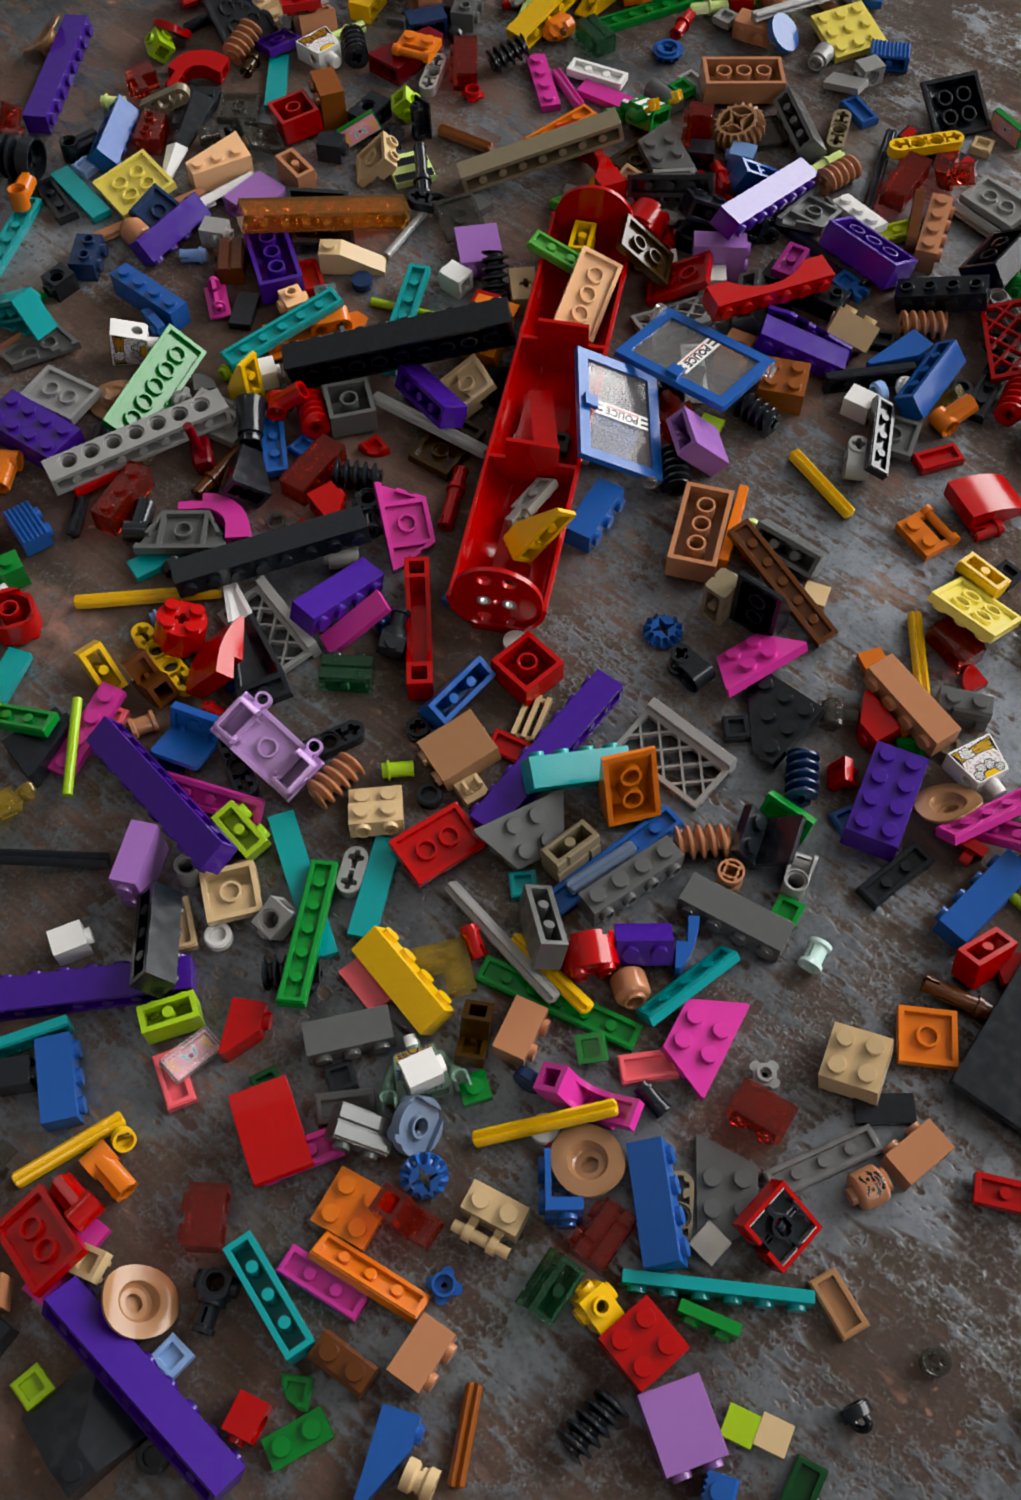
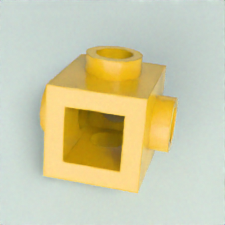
(596, 1305)

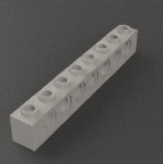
(136, 441)

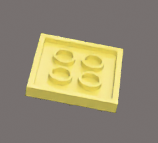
(847, 30)
(131, 180)
(974, 610)

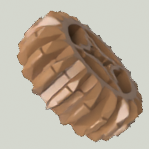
(738, 123)

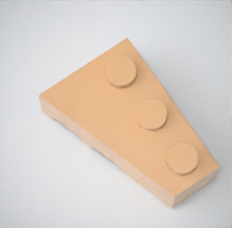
(219, 163)

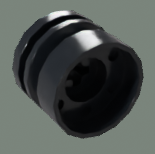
(22, 155)

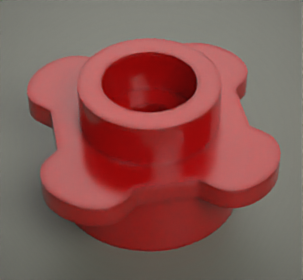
(472, 93)

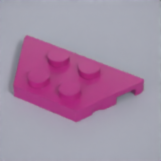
(404, 524)
(756, 659)
(702, 1040)

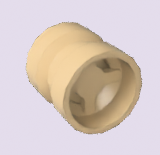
(419, 1479)

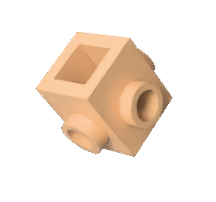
(290, 298)

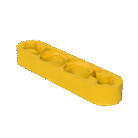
(946, 142)
(162, 659)

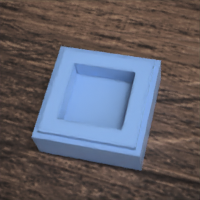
(84, 168)
(173, 1356)

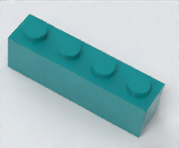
(565, 768)
(270, 1297)

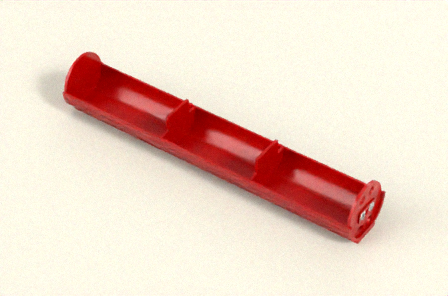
(539, 362)

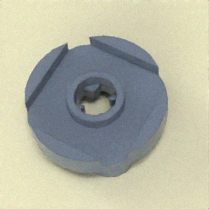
(402, 1128)

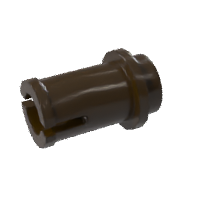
(252, 62)

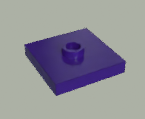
(277, 42)

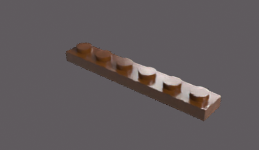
(781, 580)

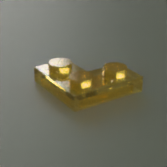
(451, 959)

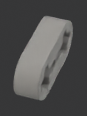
(347, 870)

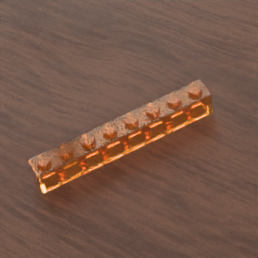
(322, 213)

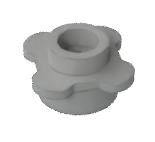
(181, 395)
(770, 1068)

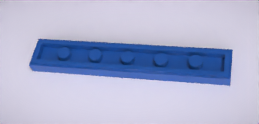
(642, 836)

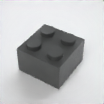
(350, 407)

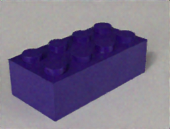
(867, 252)
(273, 263)
(35, 429)
(884, 801)

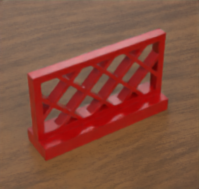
(1003, 309)

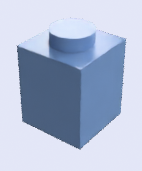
(739, 150)

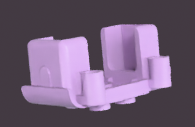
(267, 745)

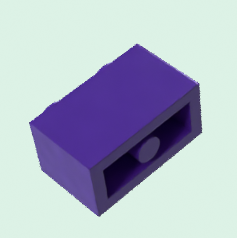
(644, 944)

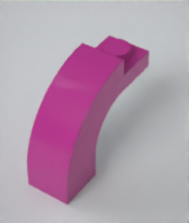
(226, 514)
(566, 1090)

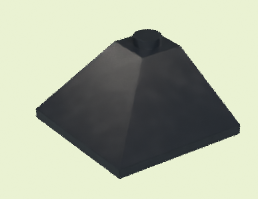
(956, 104)
(314, 237)
(82, 1433)

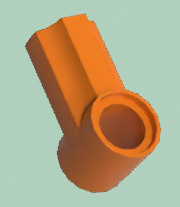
(21, 192)
(947, 419)
(10, 463)
(105, 1166)

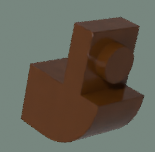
(148, 680)

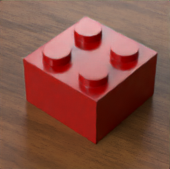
(295, 116)
(527, 669)
(642, 1345)

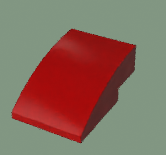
(983, 498)
(216, 660)
(270, 1131)

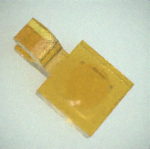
(12, 801)

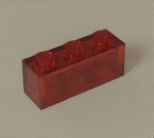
(463, 61)
(903, 181)
(312, 468)
(118, 499)

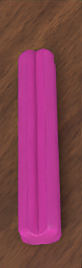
(567, 88)

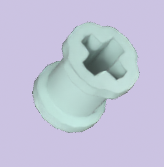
(814, 955)

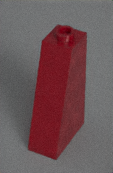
(401, 68)

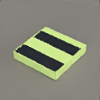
(406, 172)

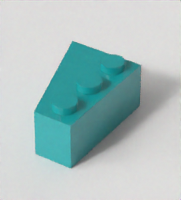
(25, 312)

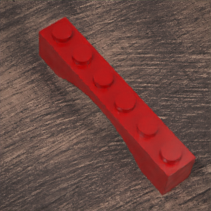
(606, 173)
(732, 299)
(419, 629)

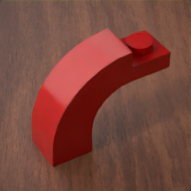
(198, 64)

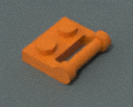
(417, 46)
(922, 538)

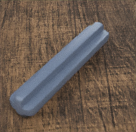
(601, 867)

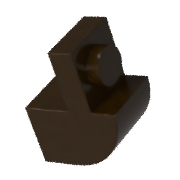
(474, 1033)

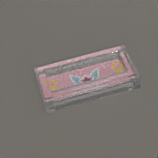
(190, 1055)

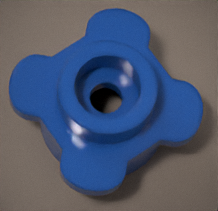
(453, 1287)

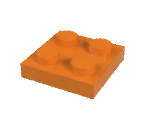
(927, 1037)
(346, 1209)

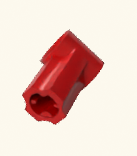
(281, 401)
(79, 1204)

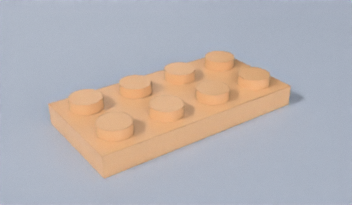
(589, 290)

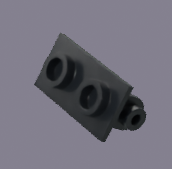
(421, 118)

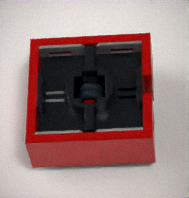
(777, 1225)

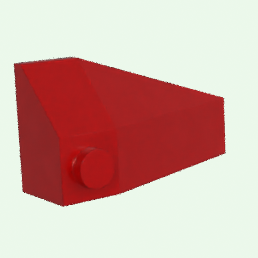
(538, 418)

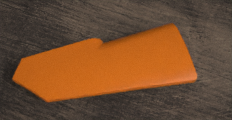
(327, 325)

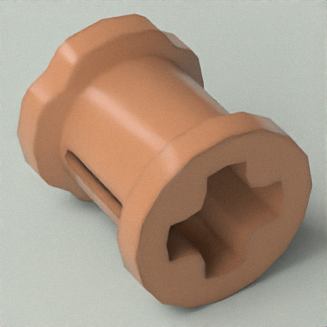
(143, 724)

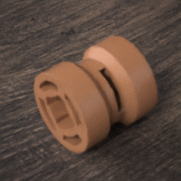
(728, 880)

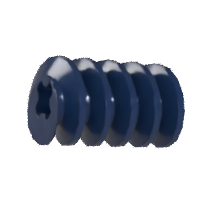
(801, 776)

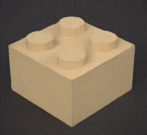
(855, 1063)

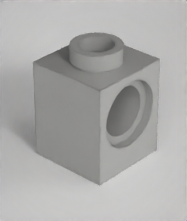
(870, 68)
(213, 229)
(286, 919)

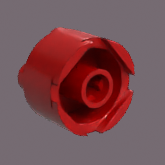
(650, 215)
(18, 617)
(180, 628)
(590, 955)

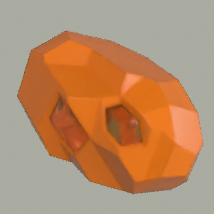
(558, 27)

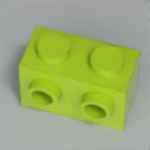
(240, 829)
(170, 1017)

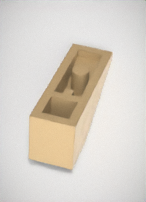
(345, 258)

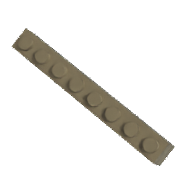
(541, 151)

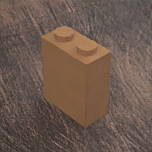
(458, 750)

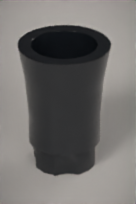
(250, 418)

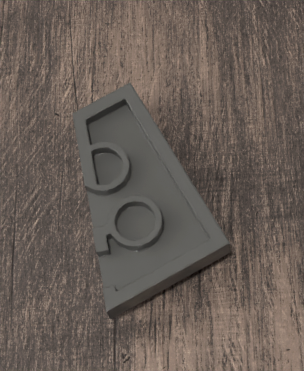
(30, 351)

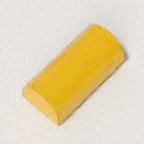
(983, 575)

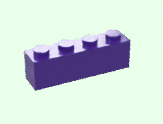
(169, 230)
(792, 343)
(431, 396)
(336, 596)

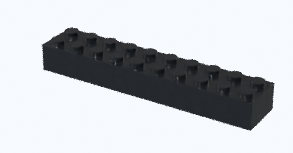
(400, 342)

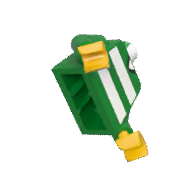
(649, 112)

